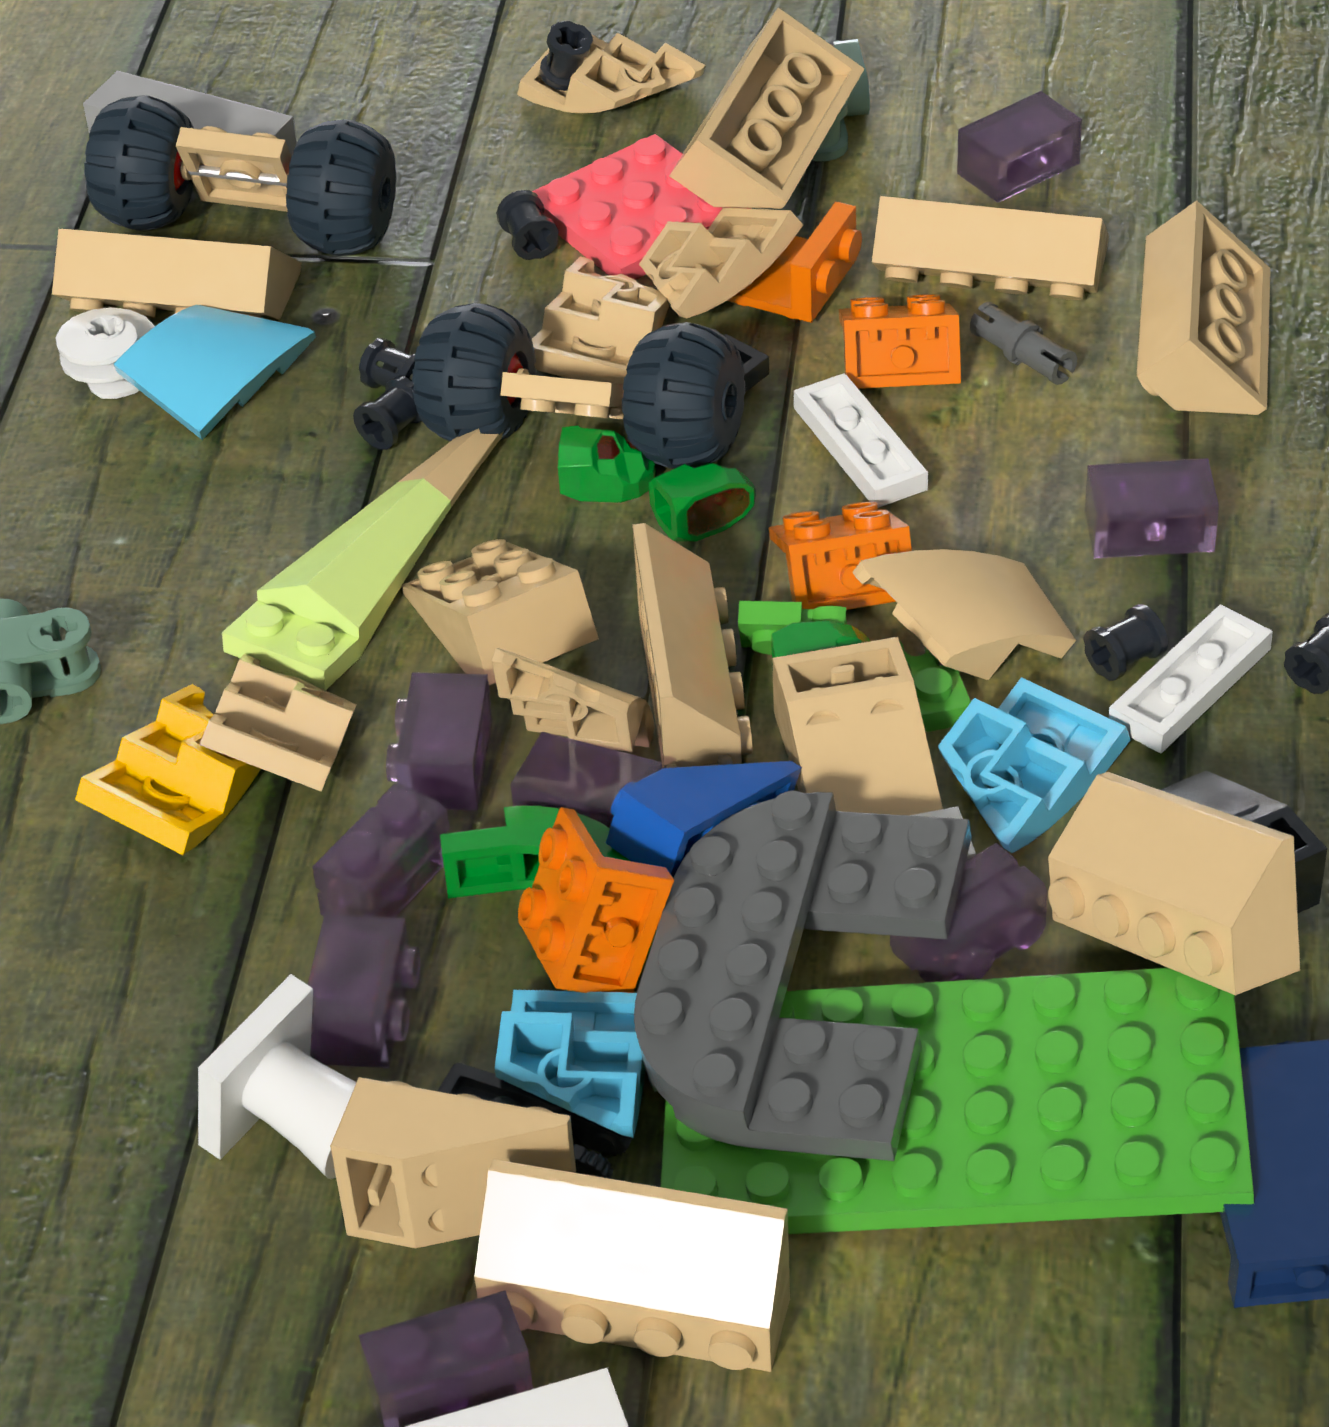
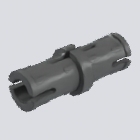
(1023, 343)

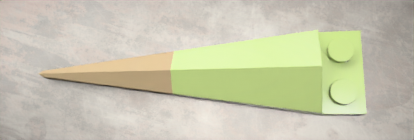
(331, 599)

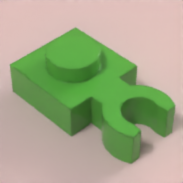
(762, 618)
(938, 691)

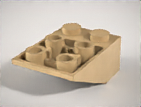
(503, 602)
(856, 728)
(420, 1159)

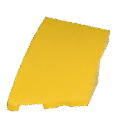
(167, 780)

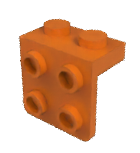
(807, 269)

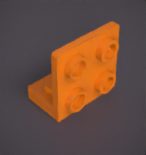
(901, 343)
(828, 550)
(591, 912)

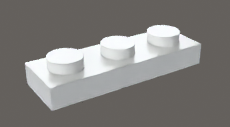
(860, 440)
(1191, 678)

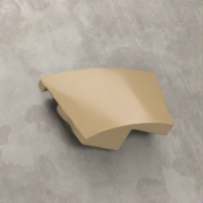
(612, 76)
(710, 266)
(596, 324)
(968, 606)
(572, 704)
(279, 724)

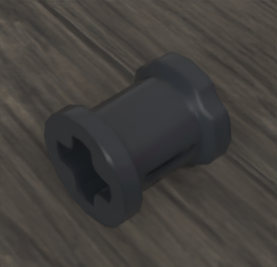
(567, 48)
(524, 219)
(384, 351)
(388, 414)
(1125, 642)
(1309, 660)

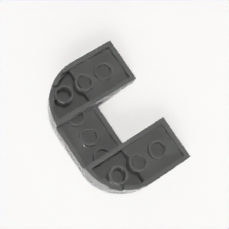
(727, 958)

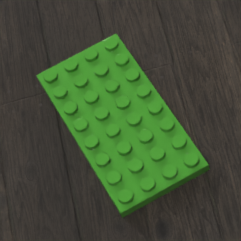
(1020, 1108)

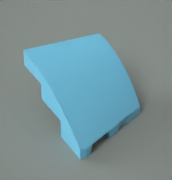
(209, 361)
(1029, 758)
(575, 1053)

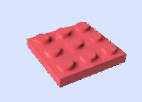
(622, 205)

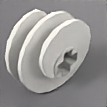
(94, 342)

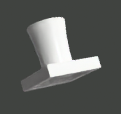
(270, 1076)

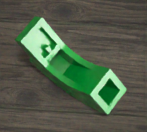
(506, 855)

